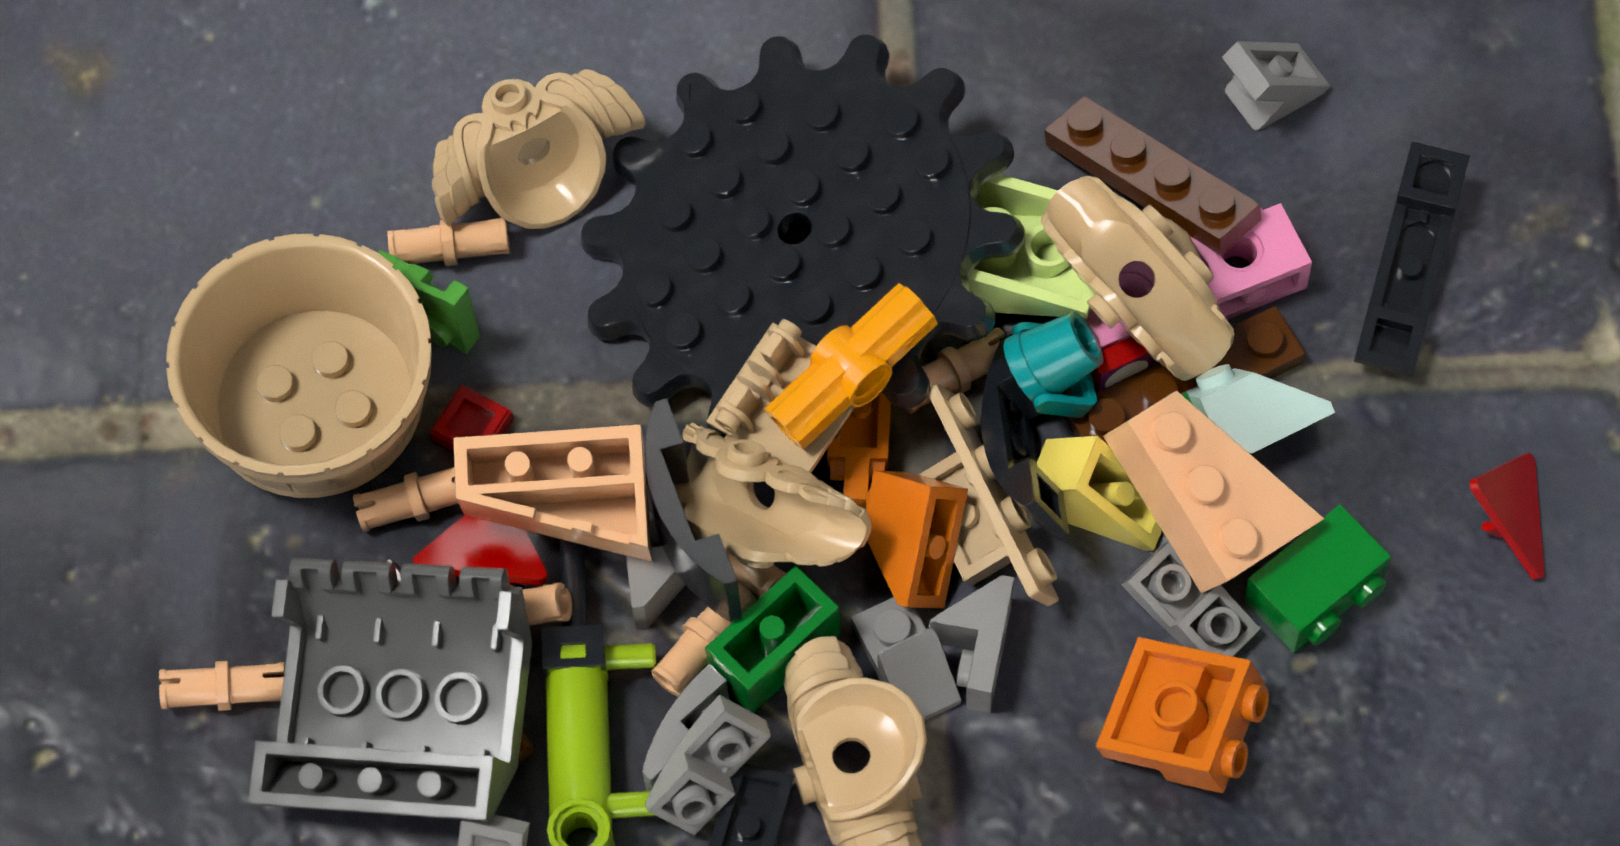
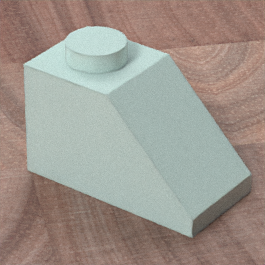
(1254, 407)

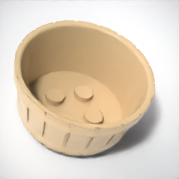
(302, 364)

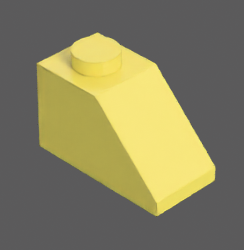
(1098, 491)

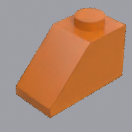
(915, 534)

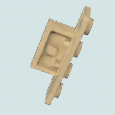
(992, 522)

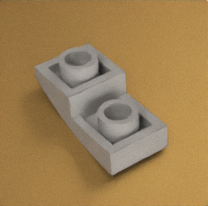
(1195, 619)
(680, 719)
(699, 770)

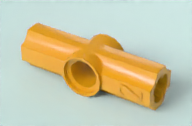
(851, 366)

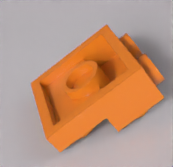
(1184, 714)

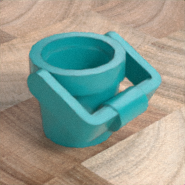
(1052, 359)

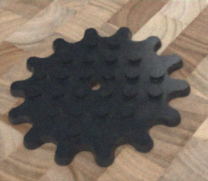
(821, 148)

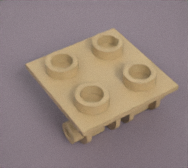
(767, 372)

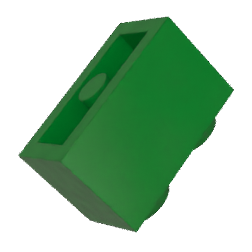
(1318, 580)
(760, 645)

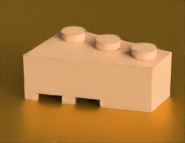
(561, 484)
(1206, 491)

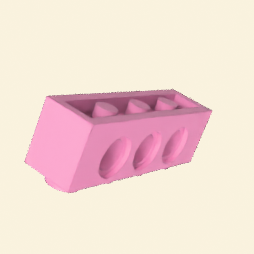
(1276, 270)

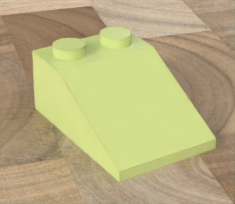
(1036, 276)

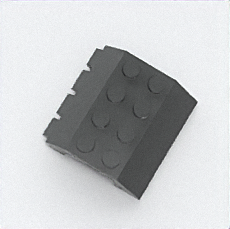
(397, 690)

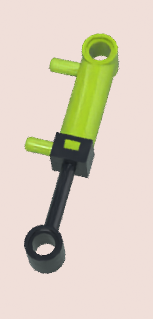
(577, 716)

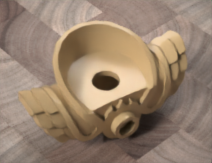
(533, 148)
(1105, 232)
(803, 525)
(835, 705)

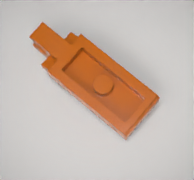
(861, 448)

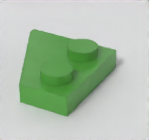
(448, 311)

